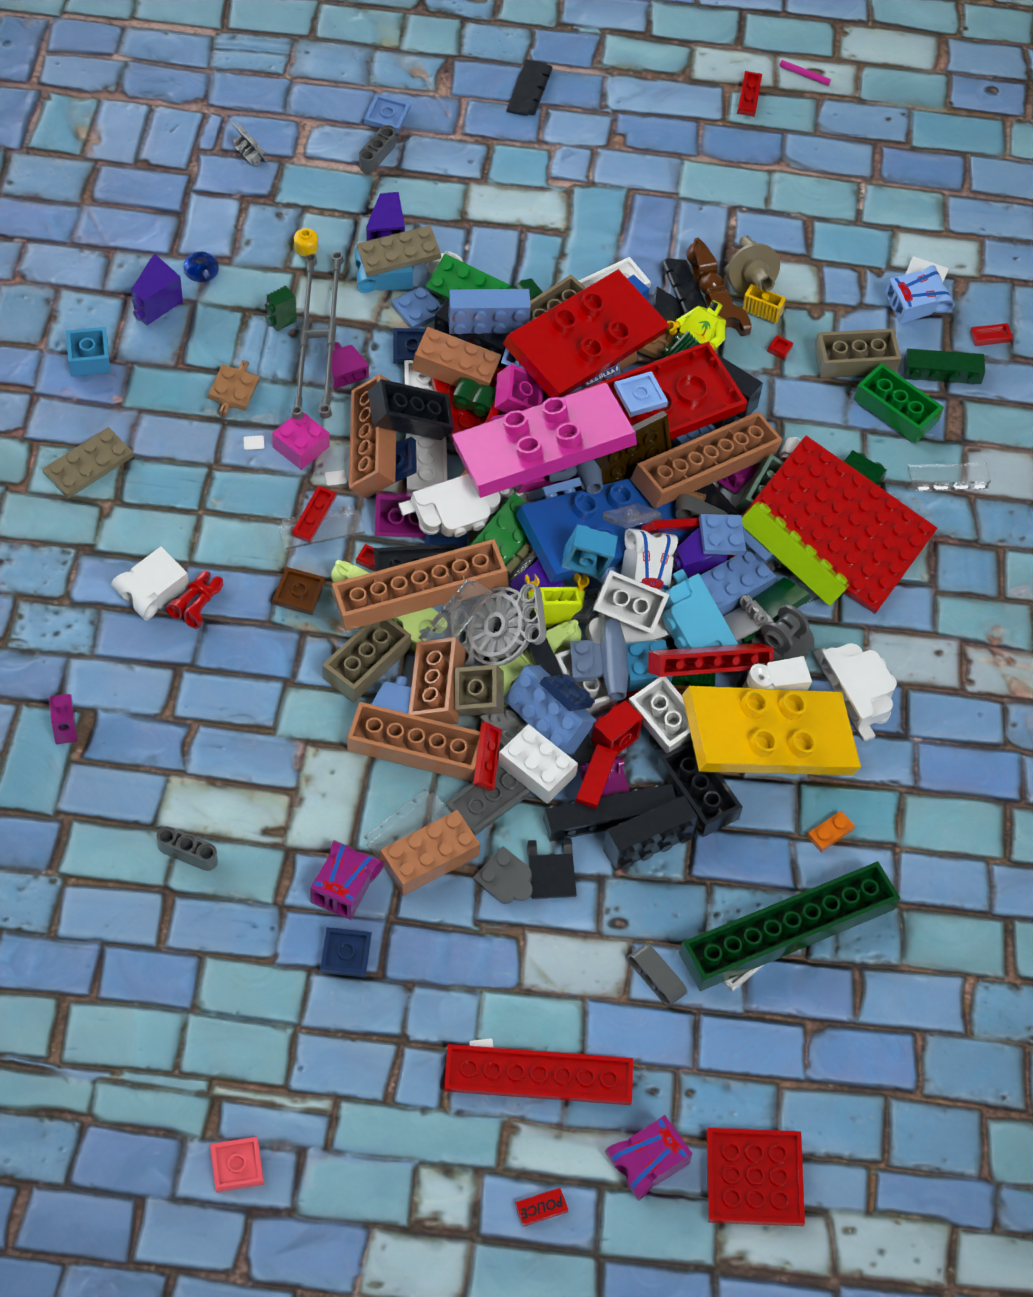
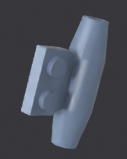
(589, 474)
(604, 659)

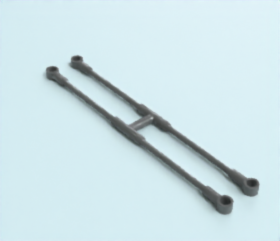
(324, 409)

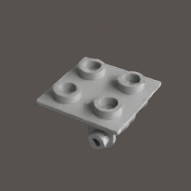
(248, 146)
(747, 618)
(509, 723)

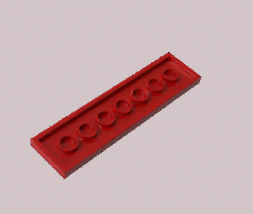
(539, 1074)

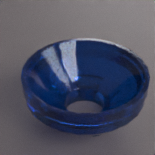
(201, 271)

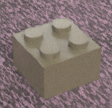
(479, 690)

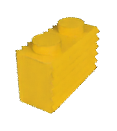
(764, 304)

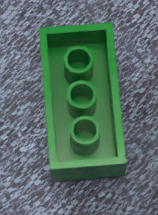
(457, 275)
(898, 403)
(505, 529)

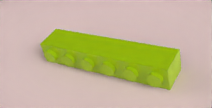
(794, 553)

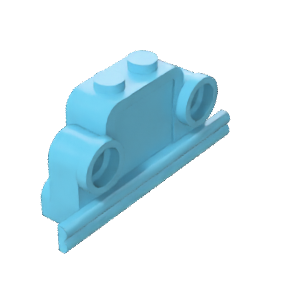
(694, 616)

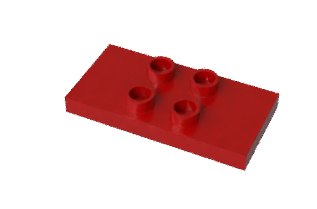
(586, 334)
(695, 387)

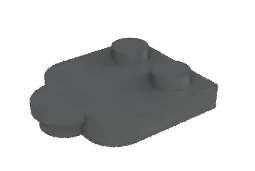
(505, 877)

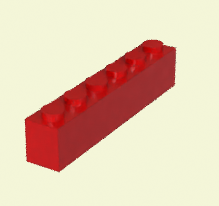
(708, 659)

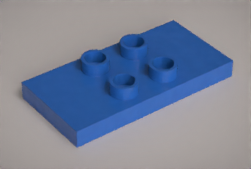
(553, 520)

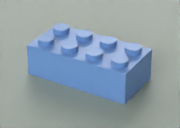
(488, 310)
(735, 578)
(545, 713)

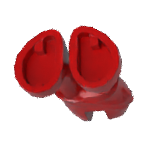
(192, 614)

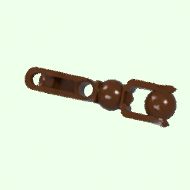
(711, 284)

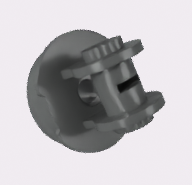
(788, 636)

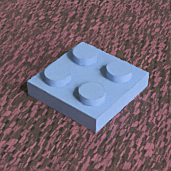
(640, 394)

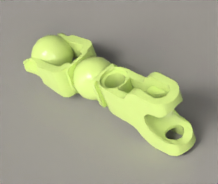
(410, 622)
(559, 640)

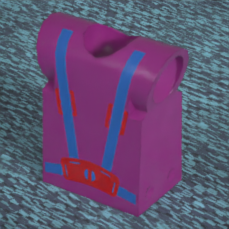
(344, 880)
(650, 1156)

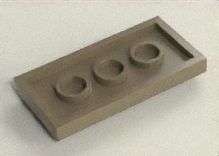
(398, 251)
(88, 462)

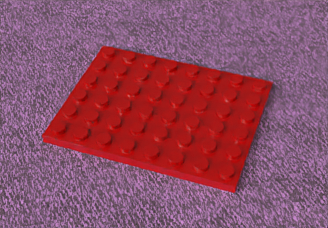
(847, 521)

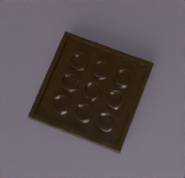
(651, 439)

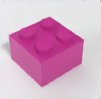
(516, 390)
(301, 440)

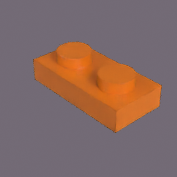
(831, 831)

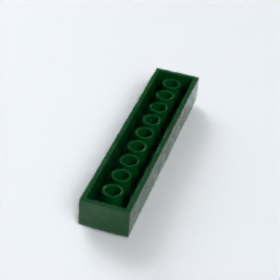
(788, 926)

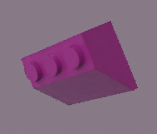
(389, 518)

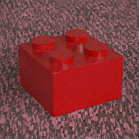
(617, 728)

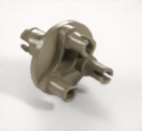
(753, 265)

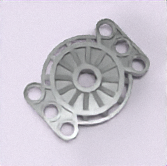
(512, 615)

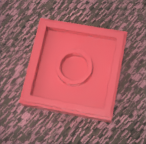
(236, 1164)

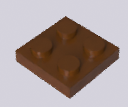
(299, 590)

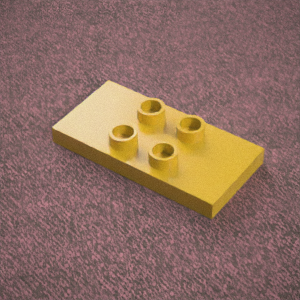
(770, 731)

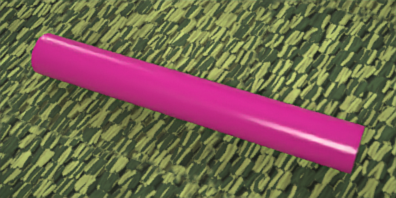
(804, 72)

